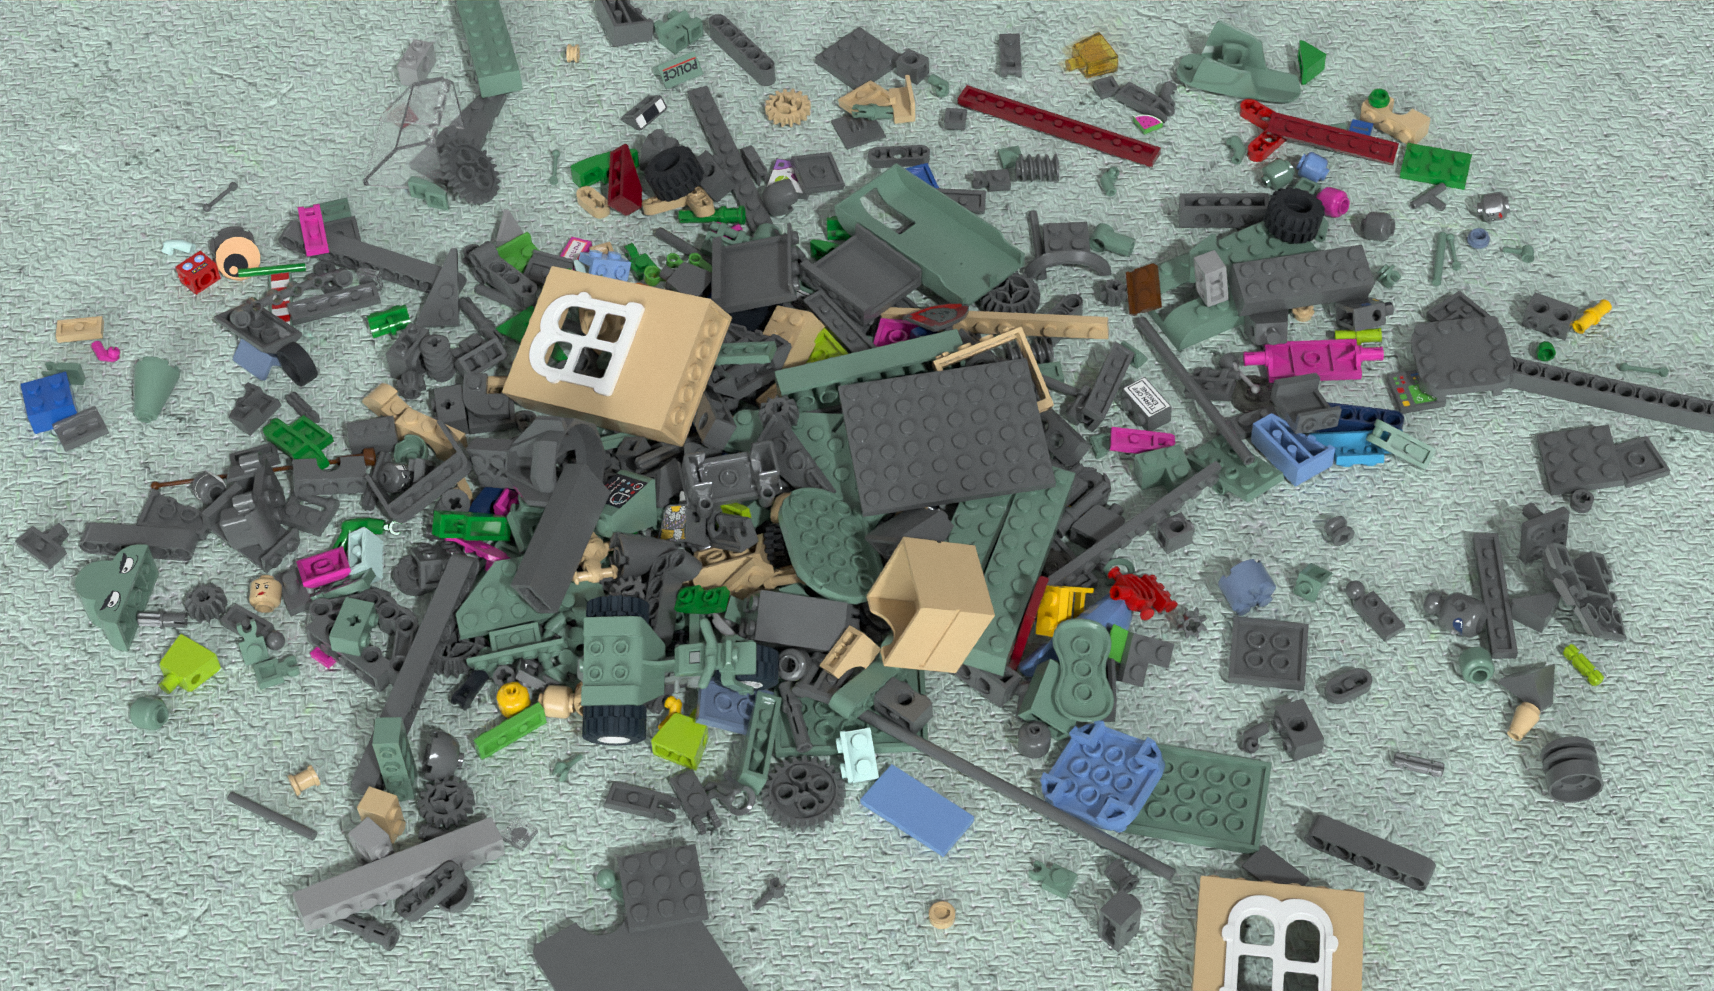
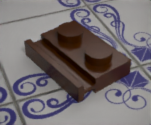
(1143, 289)

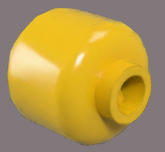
(512, 699)

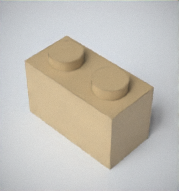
(384, 811)

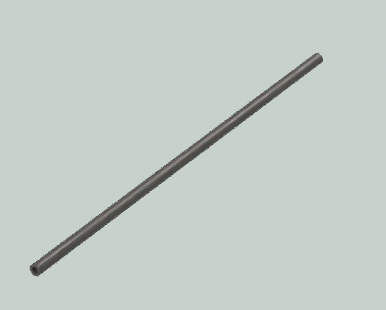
(1016, 793)

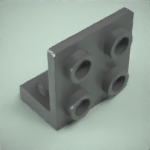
(433, 561)

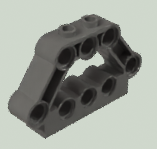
(371, 665)

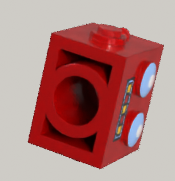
(198, 272)

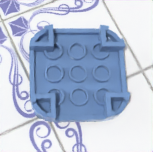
(1103, 776)

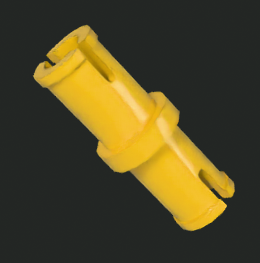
(1592, 316)

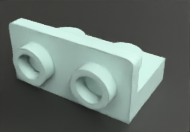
(858, 756)

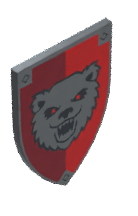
(939, 316)

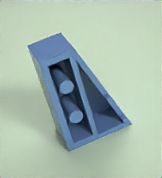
(1291, 453)

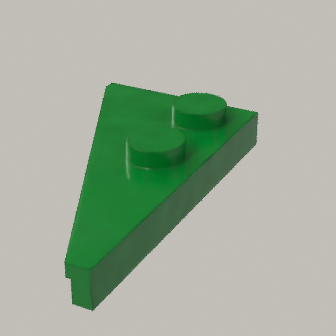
(517, 326)

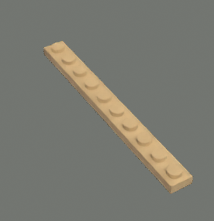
(1032, 324)

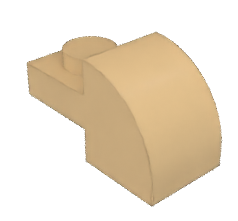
(385, 402)

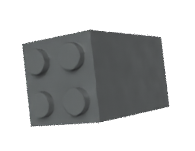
(793, 621)

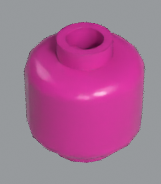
(1334, 200)

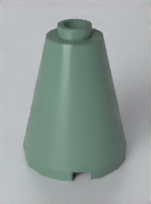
(153, 386)

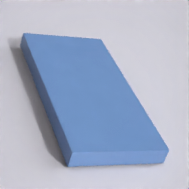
(917, 810)

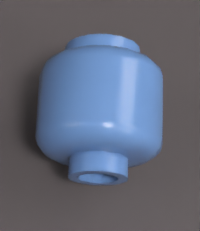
(1312, 167)

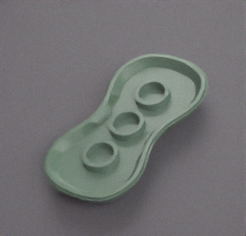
(1083, 685)

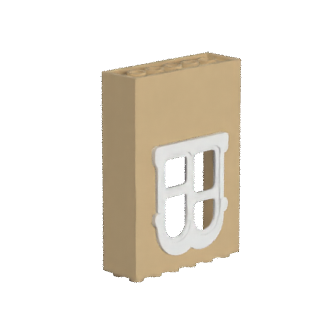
(654, 366)
(1227, 902)

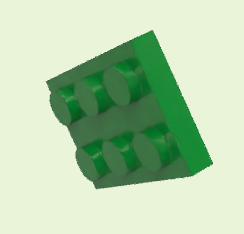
(1435, 166)

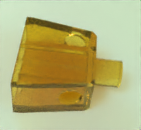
(1093, 57)

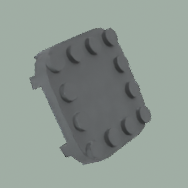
(1462, 357)

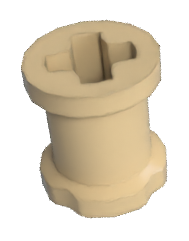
(304, 780)

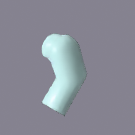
(179, 244)

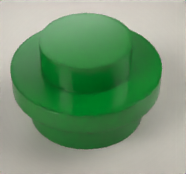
(1379, 98)

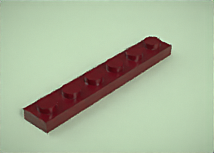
(1332, 138)

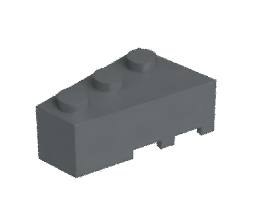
(623, 22)

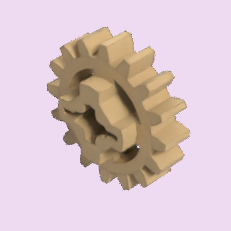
(787, 107)

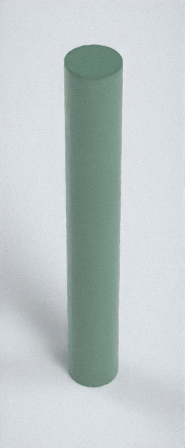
(1439, 259)

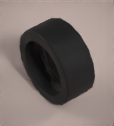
(297, 364)

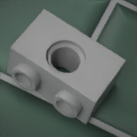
(416, 62)

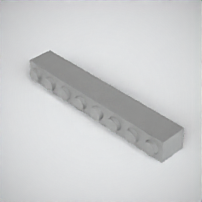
(396, 874)

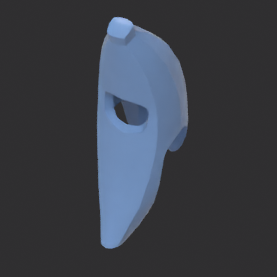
(1103, 611)

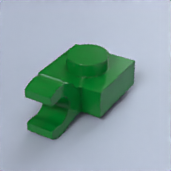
(638, 262)

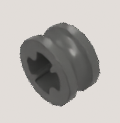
(1583, 495)

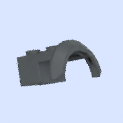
(1066, 245)

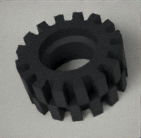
(776, 546)

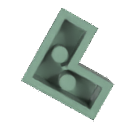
(1162, 467)

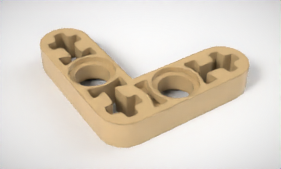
(697, 200)

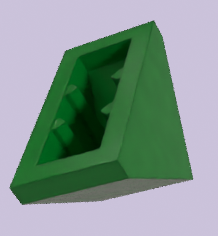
(1310, 61)

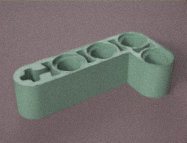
(859, 692)

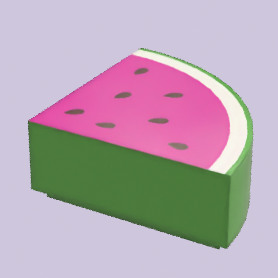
(1147, 123)

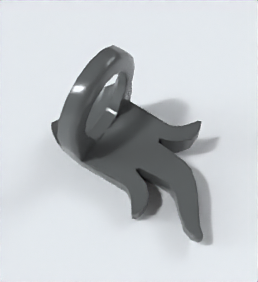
(727, 790)

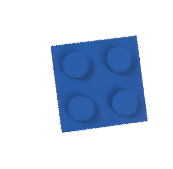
(48, 401)

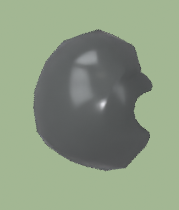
(460, 898)

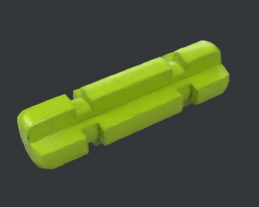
(1583, 665)

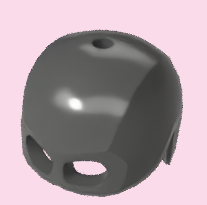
(779, 197)

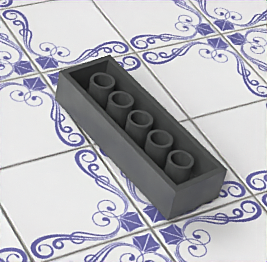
(1300, 280)

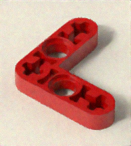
(1253, 112)

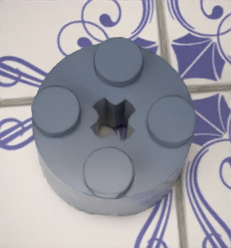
(1247, 586)

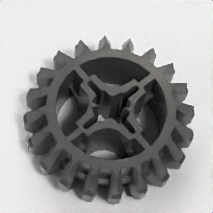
(1021, 290)
(457, 653)

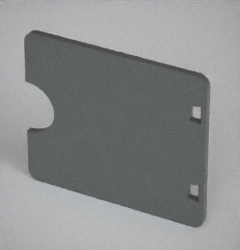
(648, 960)

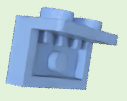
(609, 264)

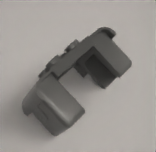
(730, 478)
(259, 510)

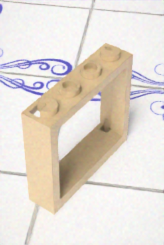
(990, 342)

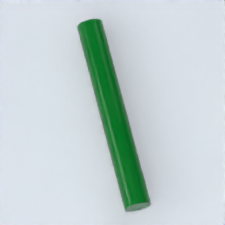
(261, 271)

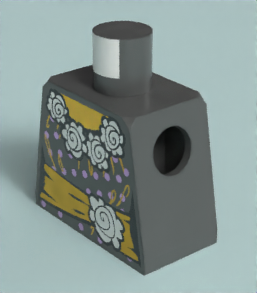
(683, 525)

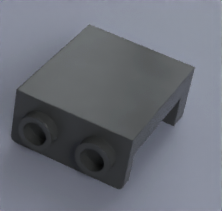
(1303, 403)

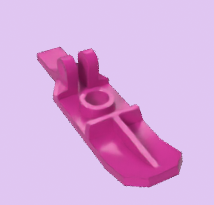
(482, 550)

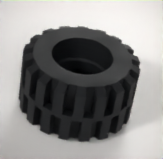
(674, 173)
(1294, 215)

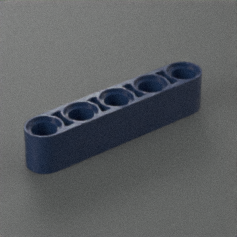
(1363, 418)

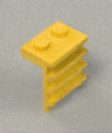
(1057, 607)

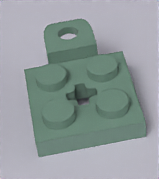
(523, 522)

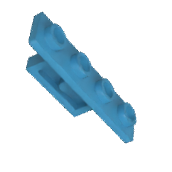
(1353, 447)

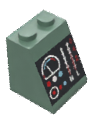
(629, 505)

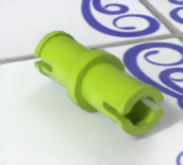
(1362, 336)

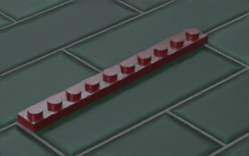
(1059, 126)

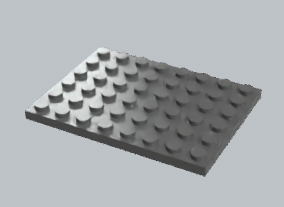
(945, 437)

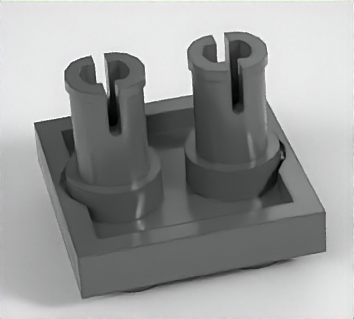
(1541, 531)

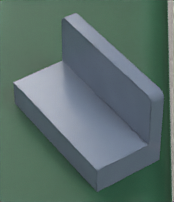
(255, 360)

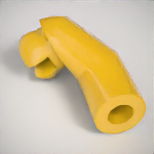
(674, 705)

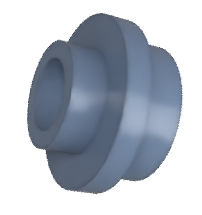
(1478, 238)

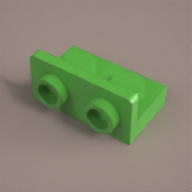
(518, 251)

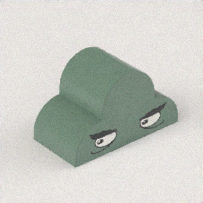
(117, 591)

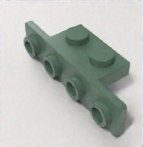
(516, 643)

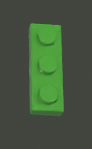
(510, 731)

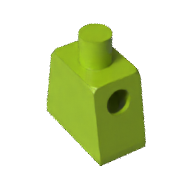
(187, 665)
(681, 740)

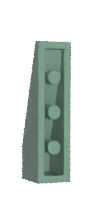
(759, 742)

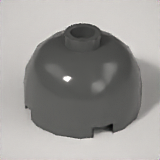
(441, 756)

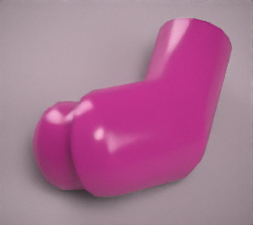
(105, 355)

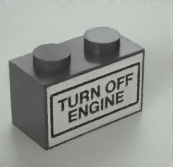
(1145, 404)

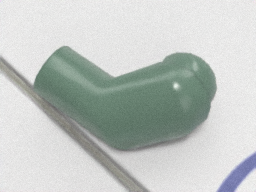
(941, 85)
(1240, 149)
(1108, 179)

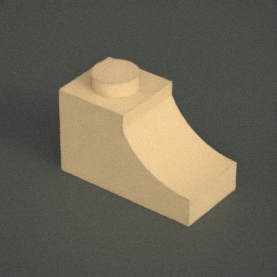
(850, 651)

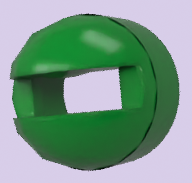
(1545, 351)

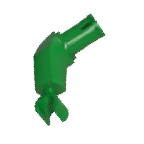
(376, 526)

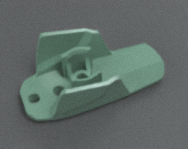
(1237, 67)

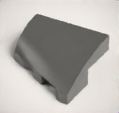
(253, 409)

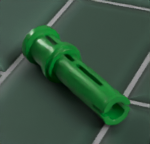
(723, 214)

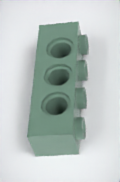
(395, 757)

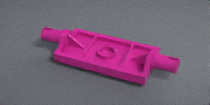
(1328, 358)

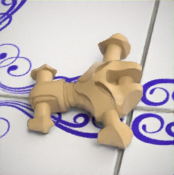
(591, 564)

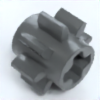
(1113, 293)
(411, 385)
(1194, 630)

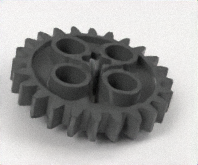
(469, 171)
(804, 793)

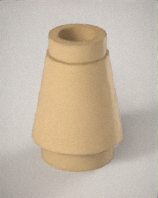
(1524, 719)

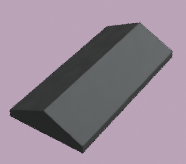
(264, 332)

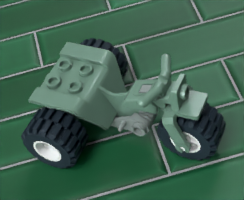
(628, 667)

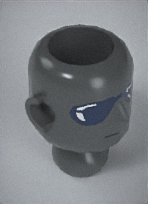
(1457, 613)

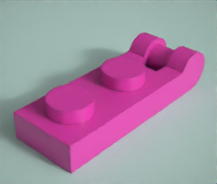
(313, 230)
(1138, 441)

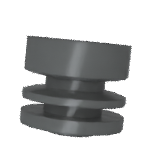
(1571, 769)

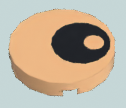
(237, 254)

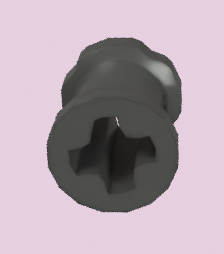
(501, 674)
(1121, 875)

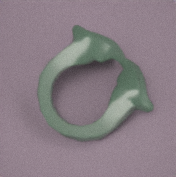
(1118, 561)

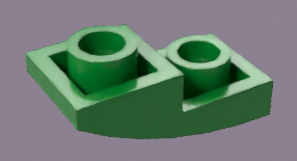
(700, 601)

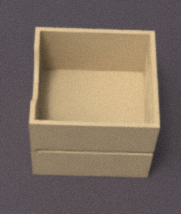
(933, 603)

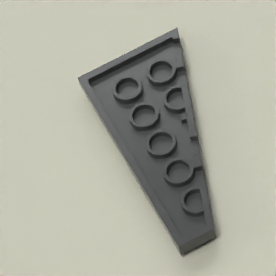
(478, 121)

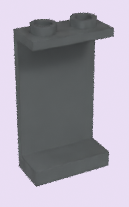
(264, 559)

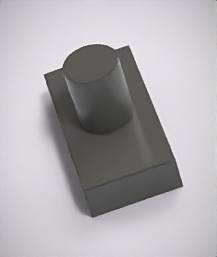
(293, 591)

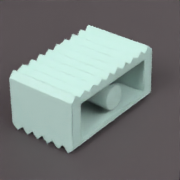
(365, 552)

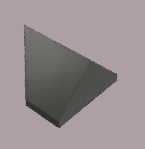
(1532, 685)

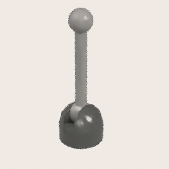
(1231, 361)

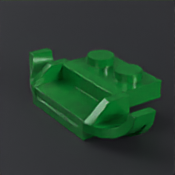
(300, 439)

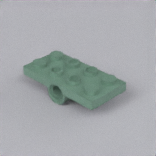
(1235, 476)

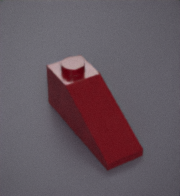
(624, 184)

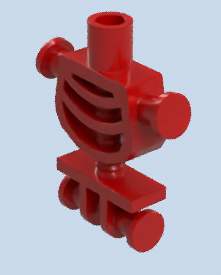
(1141, 593)

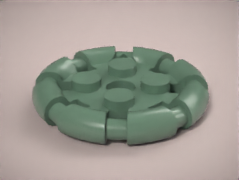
(568, 659)

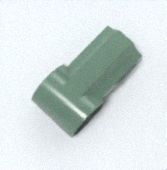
(1105, 238)

